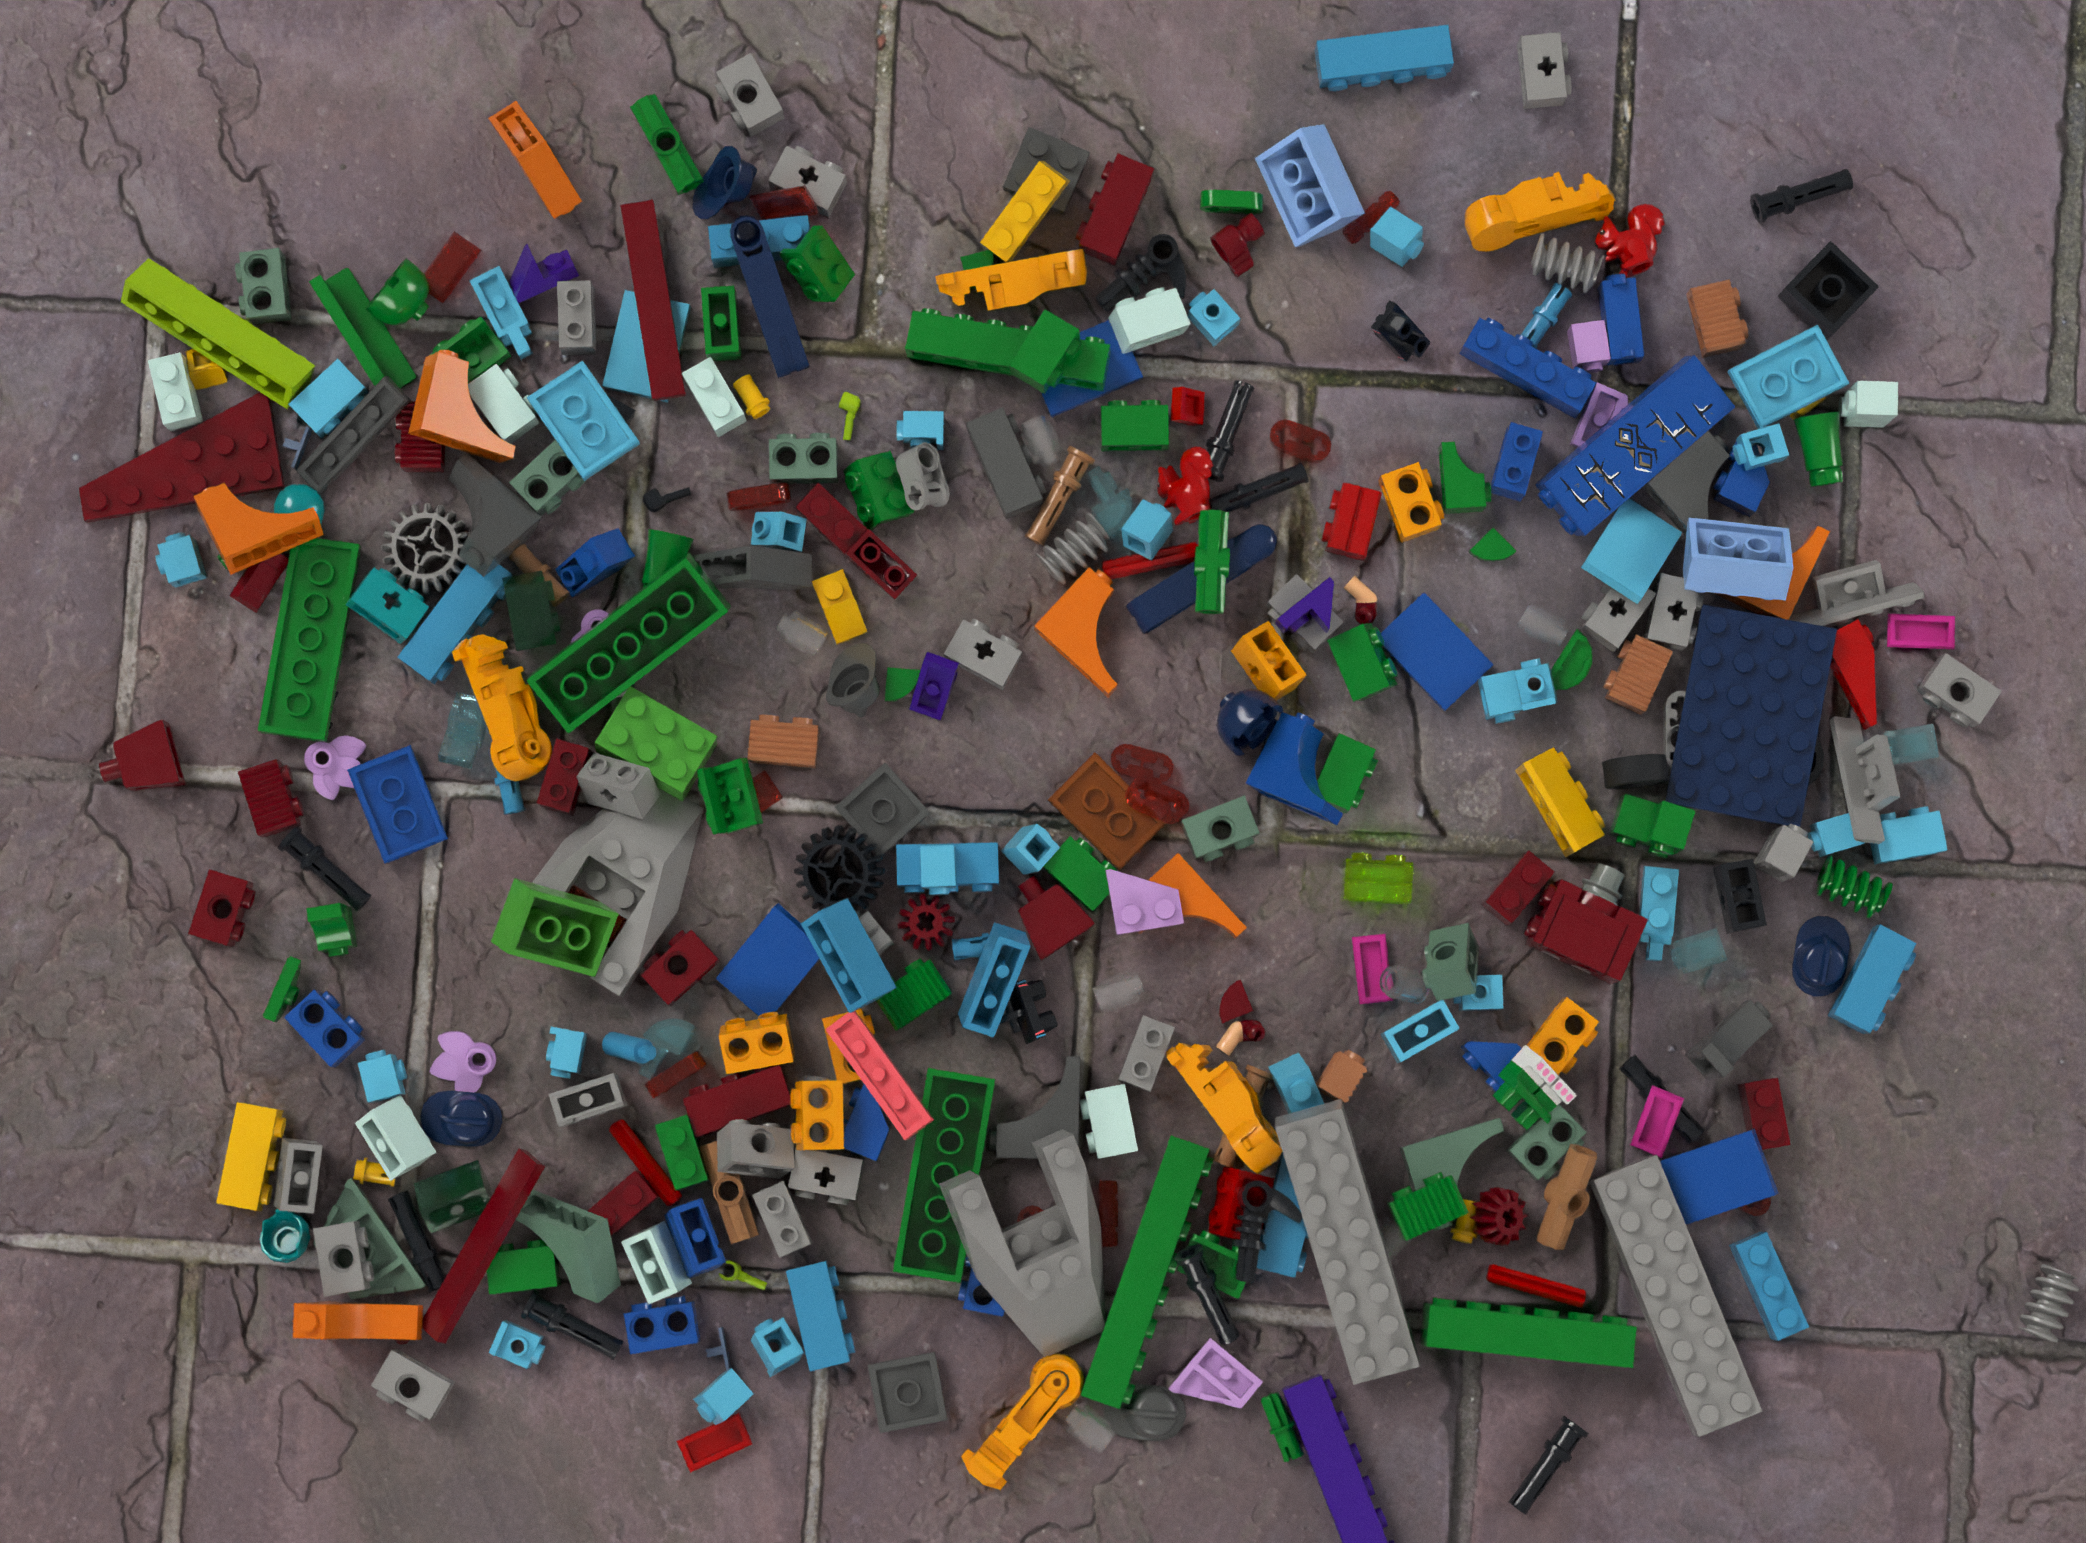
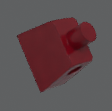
(145, 759)
(1051, 917)

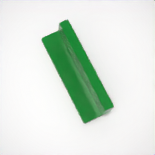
(362, 330)

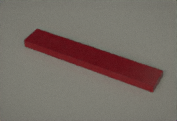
(653, 300)
(482, 1245)

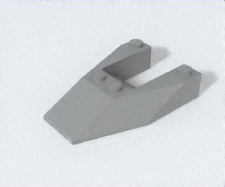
(634, 870)
(1047, 1265)

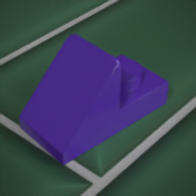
(534, 278)
(1316, 603)
(934, 686)

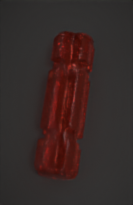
(1373, 213)
(1108, 1212)

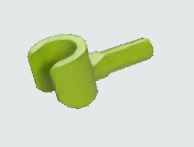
(851, 404)
(743, 1276)

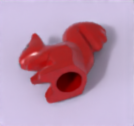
(1635, 246)
(1192, 490)

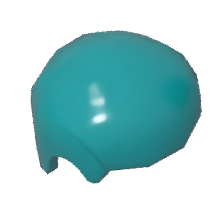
(299, 498)
(284, 1236)

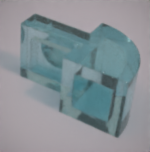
(1114, 508)
(464, 732)
(667, 1036)

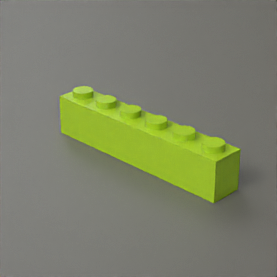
(217, 333)

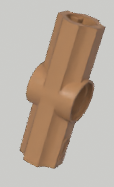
(1566, 1197)
(735, 1213)

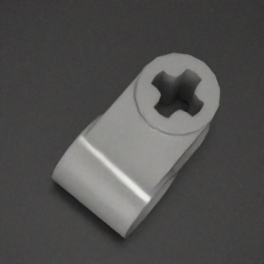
(921, 475)

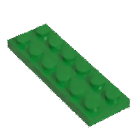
(309, 640)

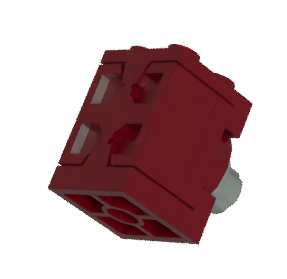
(1586, 925)

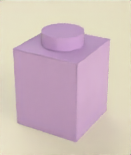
(1589, 345)

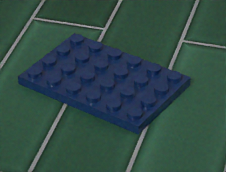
(1750, 716)

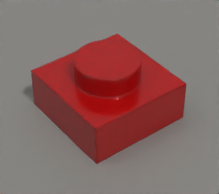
(1187, 406)

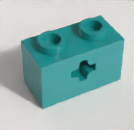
(371, 597)

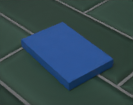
(1121, 372)
(1434, 652)
(397, 804)
(770, 963)
(1719, 1176)

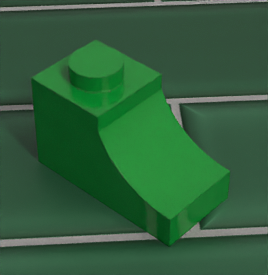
(1460, 487)
(333, 928)

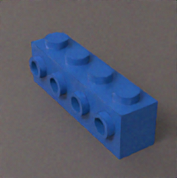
(1527, 367)

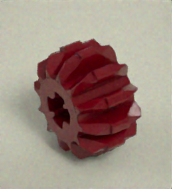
(937, 922)
(1499, 1216)

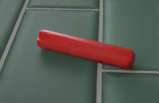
(1138, 564)
(645, 1162)
(1536, 1285)

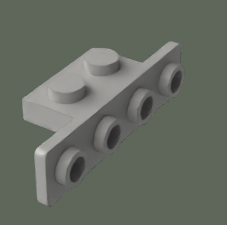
(1855, 593)
(1866, 777)

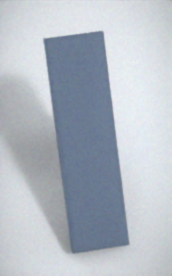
(299, 447)
(719, 1350)

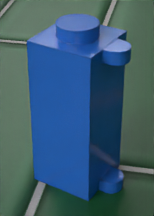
(1622, 319)

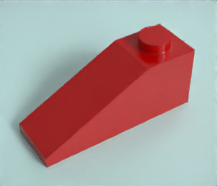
(1855, 670)

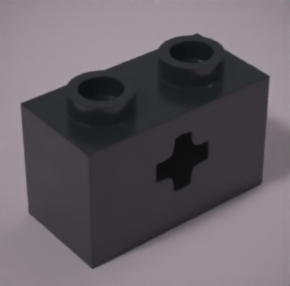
(1739, 896)

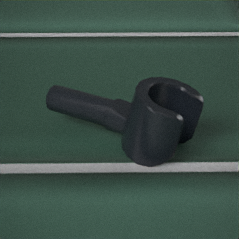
(655, 502)

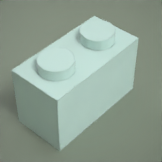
(1148, 319)
(175, 392)
(714, 397)
(501, 403)
(1869, 404)
(1109, 1121)
(395, 1137)
(656, 1262)

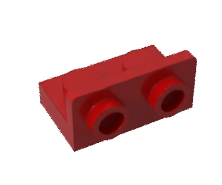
(1226, 1208)

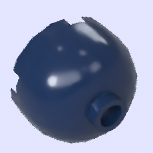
(1246, 719)

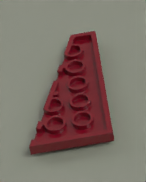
(229, 448)

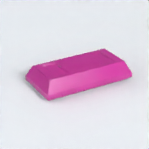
(1921, 631)
(1370, 962)
(1657, 1121)

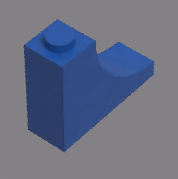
(1288, 768)

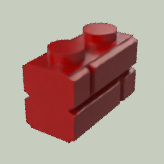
(1352, 521)

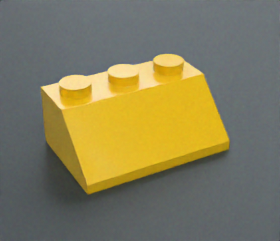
(1561, 801)

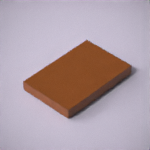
(1098, 809)

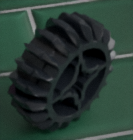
(844, 857)

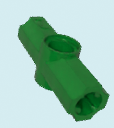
(657, 127)
(1211, 562)

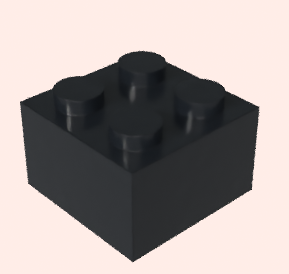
(1828, 290)

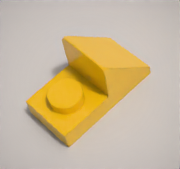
(839, 606)

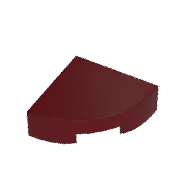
(1234, 1003)

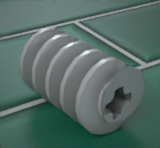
(1565, 263)
(1074, 548)
(2048, 1303)

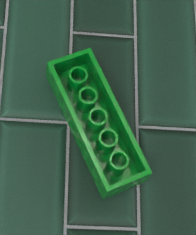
(628, 643)
(942, 1151)
(1528, 1335)

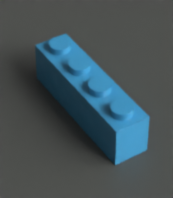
(1384, 57)
(452, 620)
(1283, 1235)

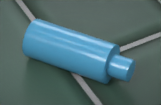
(628, 1047)

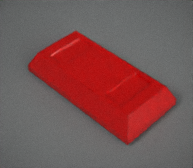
(714, 1442)

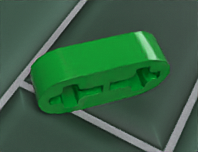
(1231, 202)

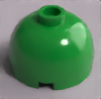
(401, 296)

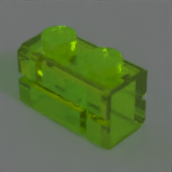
(1377, 879)

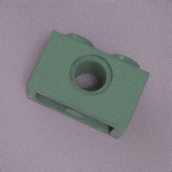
(1233, 813)
(1451, 962)

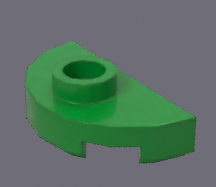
(1573, 662)
(285, 991)

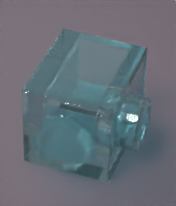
(1912, 743)
(1698, 951)

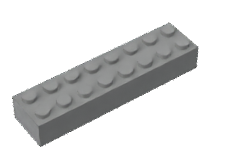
(1347, 1241)
(1675, 1296)

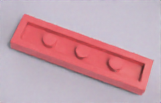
(879, 1075)

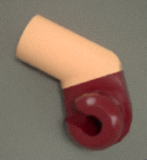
(1365, 601)
(1241, 1032)

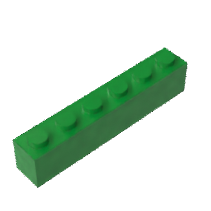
(993, 346)

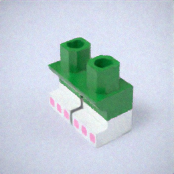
(1536, 1084)

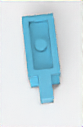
(503, 310)
(1659, 907)

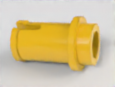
(751, 396)
(371, 1172)
(1464, 1225)

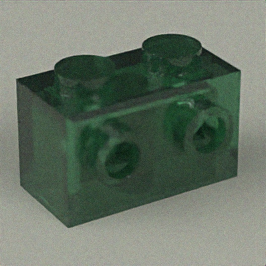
(530, 611)
(453, 1196)

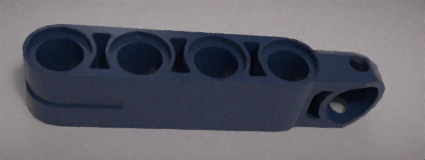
(768, 296)
(1179, 589)

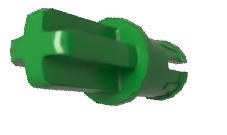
(1281, 1426)

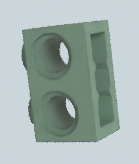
(272, 284)
(803, 469)
(543, 471)
(1541, 1135)

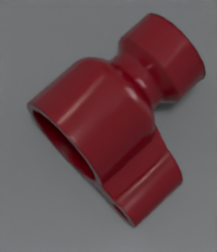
(1232, 243)

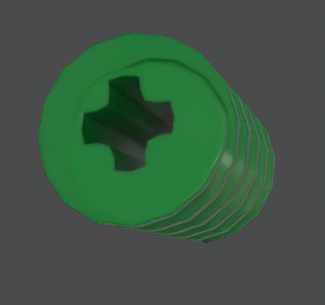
(1852, 887)

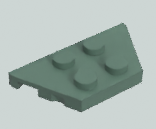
(390, 1263)

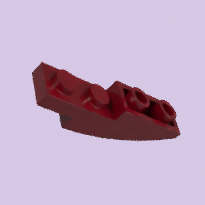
(855, 541)

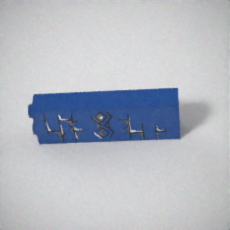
(1634, 446)

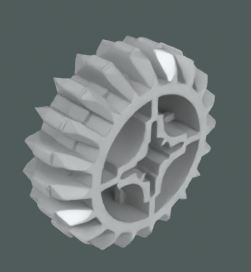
(430, 533)

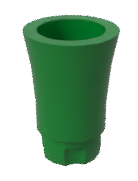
(1821, 447)
(662, 552)

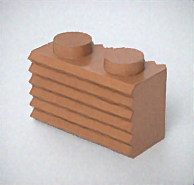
(1717, 318)
(1638, 674)
(783, 743)
(1341, 1075)

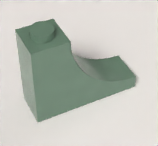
(1445, 1153)
(578, 1241)

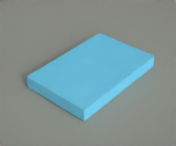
(627, 362)
(1788, 377)
(583, 420)
(1631, 550)

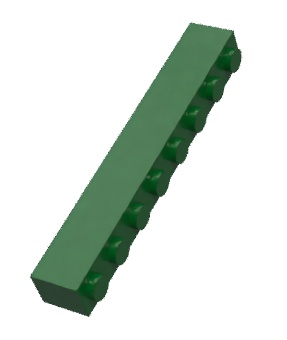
(1146, 1272)

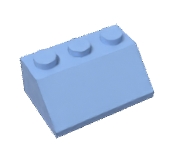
(1309, 184)
(1737, 559)

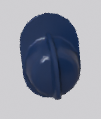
(724, 182)
(1820, 956)
(461, 1118)

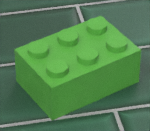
(658, 739)
(554, 927)

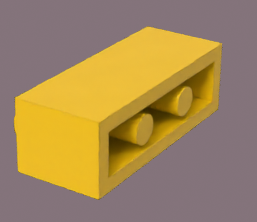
(1025, 211)
(251, 1157)

